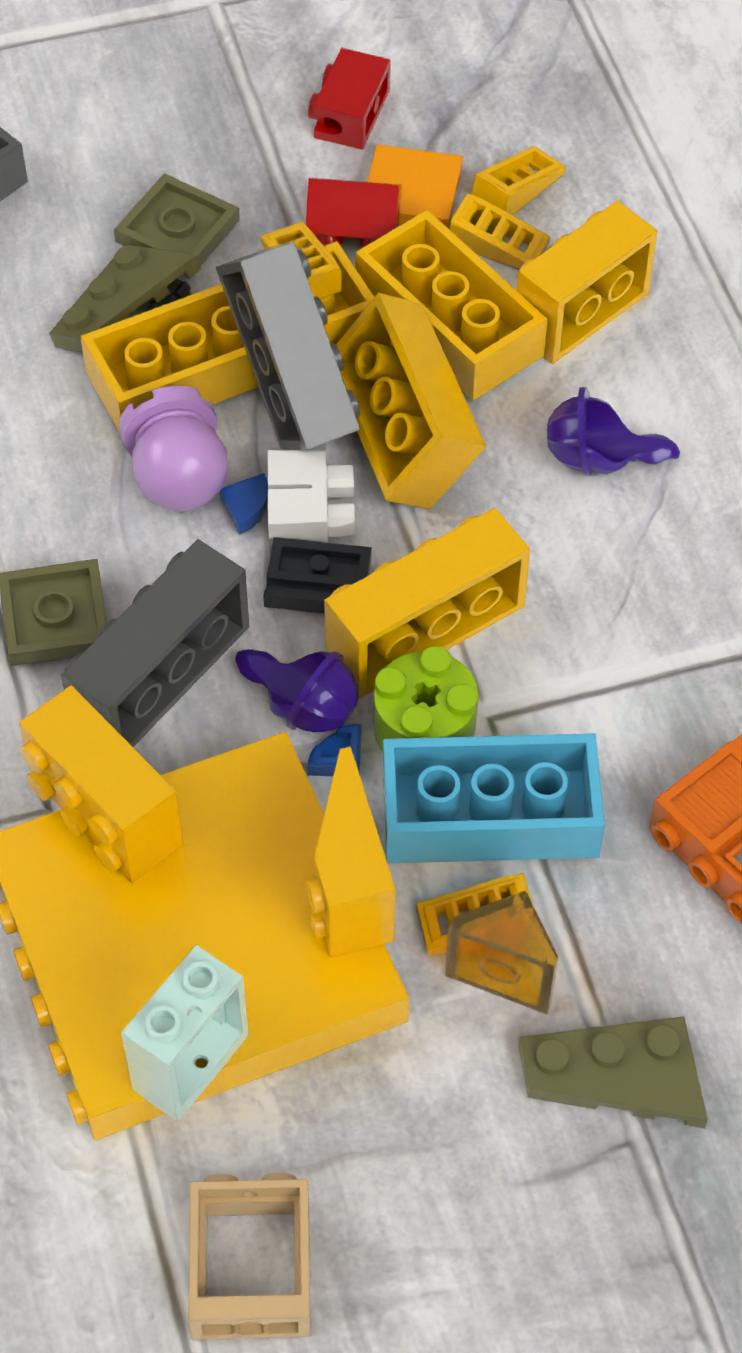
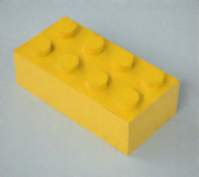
(476, 314)
(408, 402)
(429, 597)

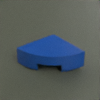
(245, 501)
(325, 755)

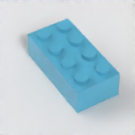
(492, 798)

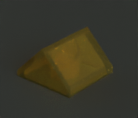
(504, 952)

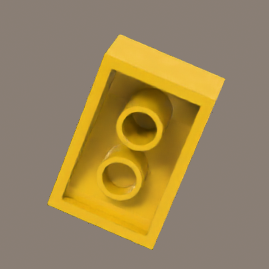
(352, 882)

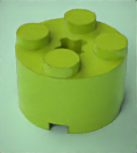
(425, 697)

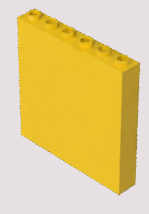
(231, 890)

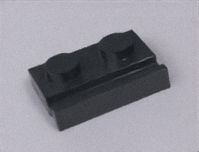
(310, 571)

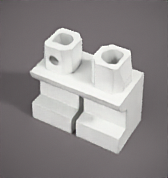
(299, 493)

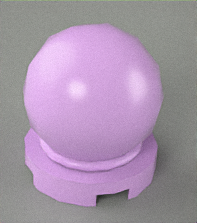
(175, 448)

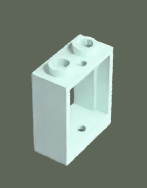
(188, 1018)

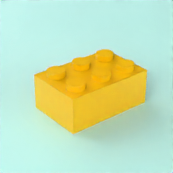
(589, 276)
(100, 785)

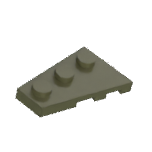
(121, 288)
(620, 1066)

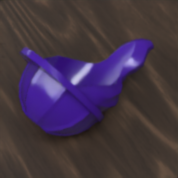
(592, 437)
(307, 693)

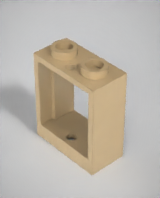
(258, 1314)

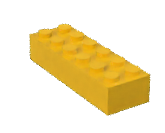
(195, 345)

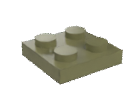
(178, 219)
(51, 611)

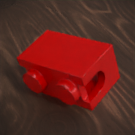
(350, 98)
(351, 209)

